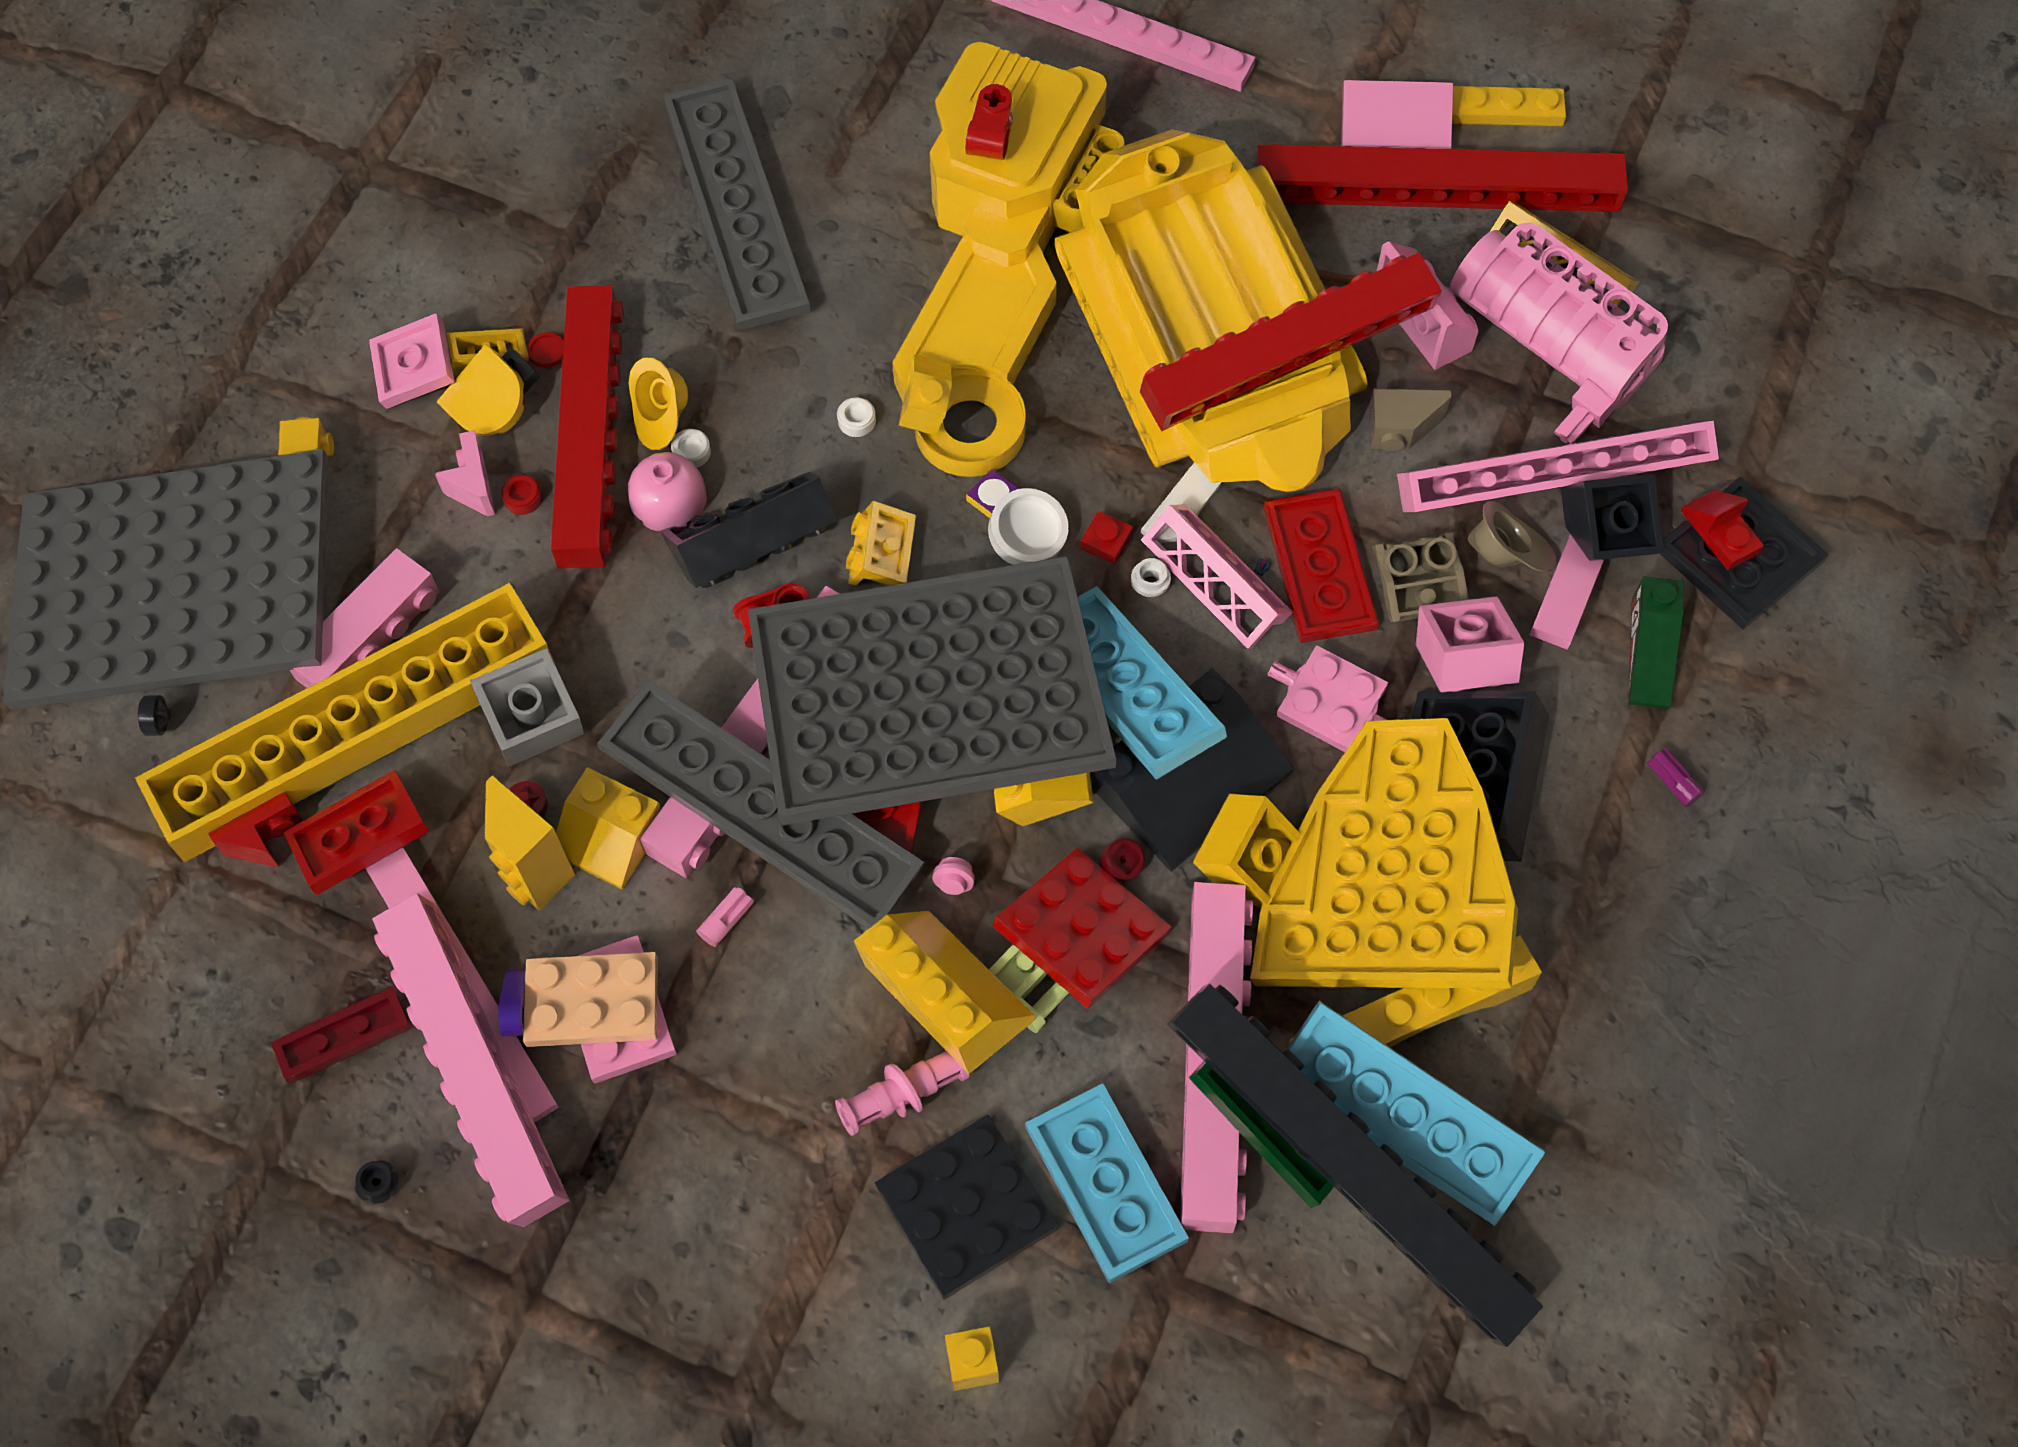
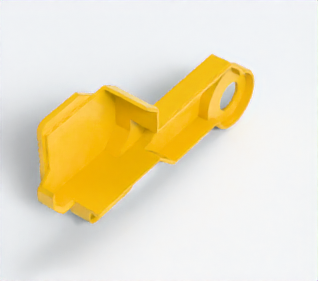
(998, 281)

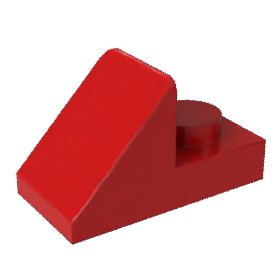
(1722, 528)
(247, 834)

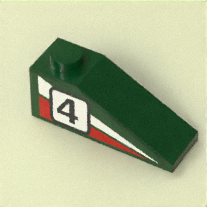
(1654, 641)

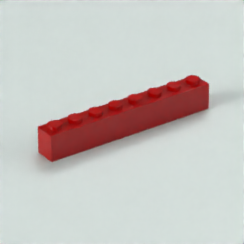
(1289, 340)
(586, 428)

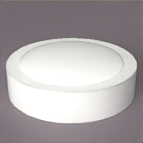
(1027, 526)

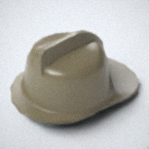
(1509, 541)

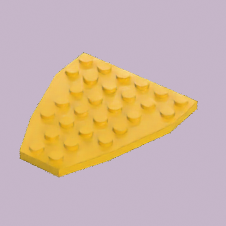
(1392, 874)

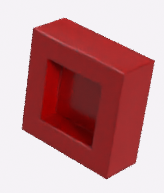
(1106, 537)

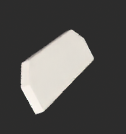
(1193, 490)

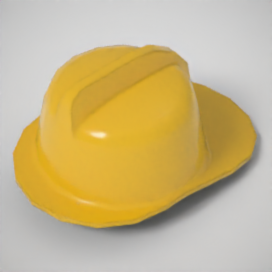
(657, 401)

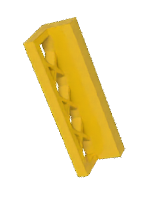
(1519, 215)

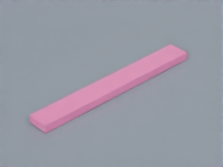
(398, 880)

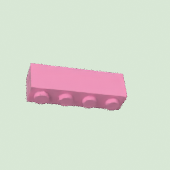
(372, 616)

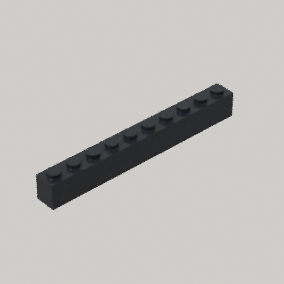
(1355, 1165)

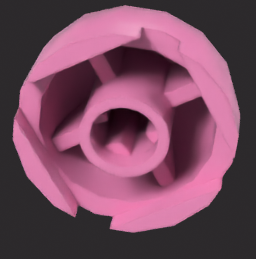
(666, 491)

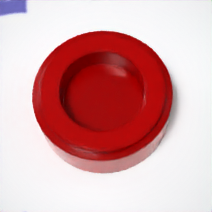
(521, 494)

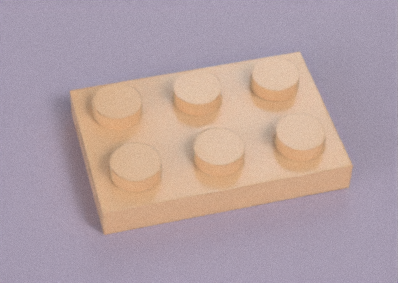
(590, 999)

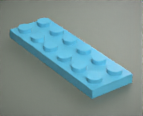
(1142, 693)
(1417, 1115)

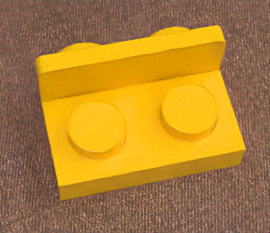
(881, 545)

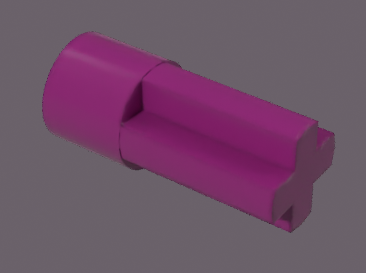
(1675, 777)

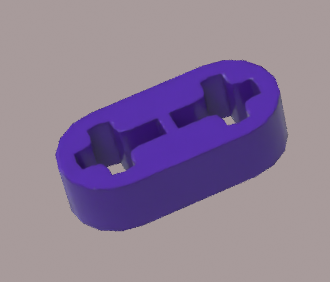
(512, 1003)

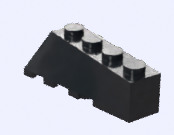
(750, 530)

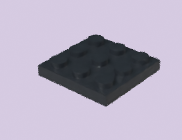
(1758, 582)
(966, 1206)

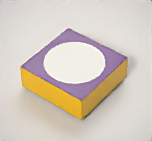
(988, 492)

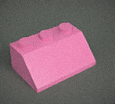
(1442, 331)

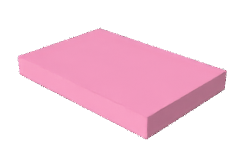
(1397, 114)

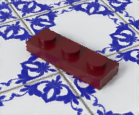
(340, 1035)

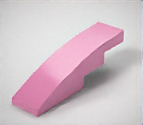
(1566, 596)

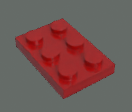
(355, 832)

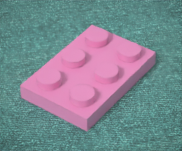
(617, 1058)

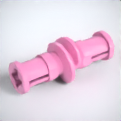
(899, 1090)

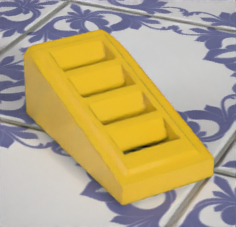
(470, 341)

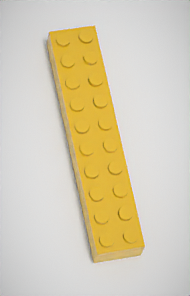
(339, 721)

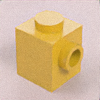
(304, 435)

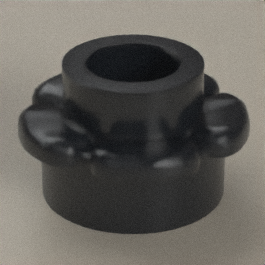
(366, 1176)

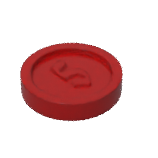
(546, 349)

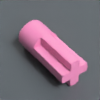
(724, 916)

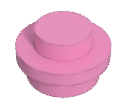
(954, 876)

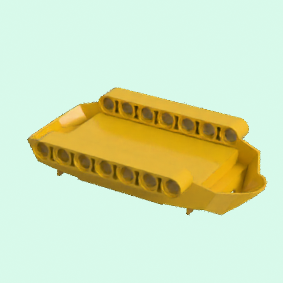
(1173, 260)

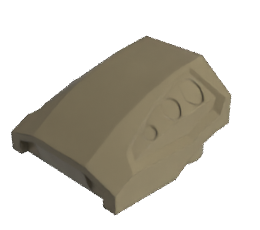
(1419, 575)

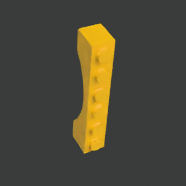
(1417, 1009)

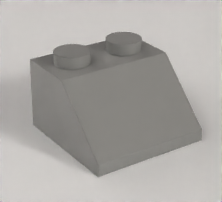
(527, 707)

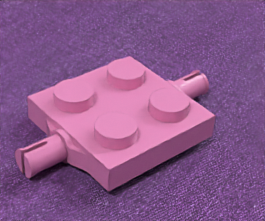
(1329, 697)

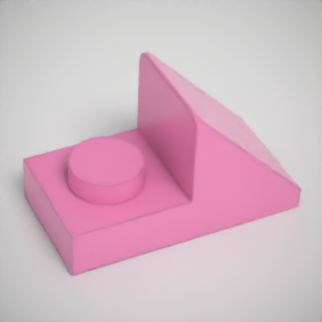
(470, 480)

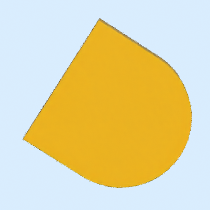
(485, 395)

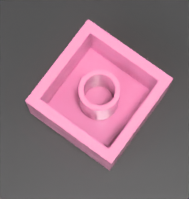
(1469, 644)

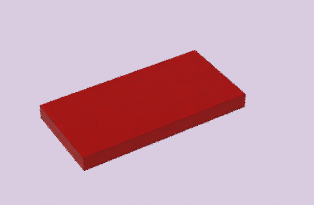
(1320, 566)

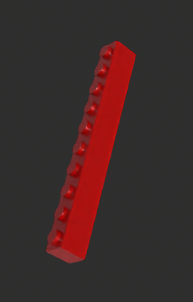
(1445, 177)

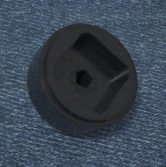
(153, 715)

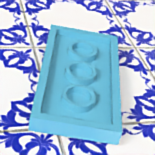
(1106, 1183)

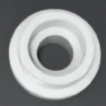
(1151, 568)

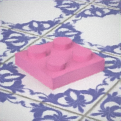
(411, 361)

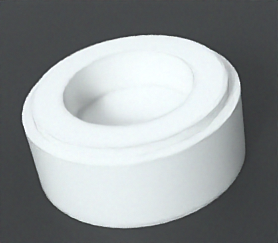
(856, 417)
(692, 445)

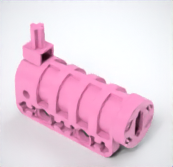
(1564, 319)

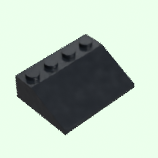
(1504, 746)
(1181, 806)

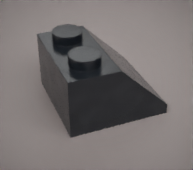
(1614, 517)

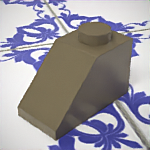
(1404, 416)

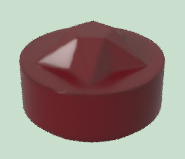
(531, 795)
(1123, 859)

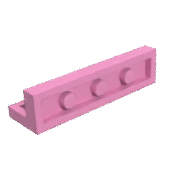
(1225, 564)

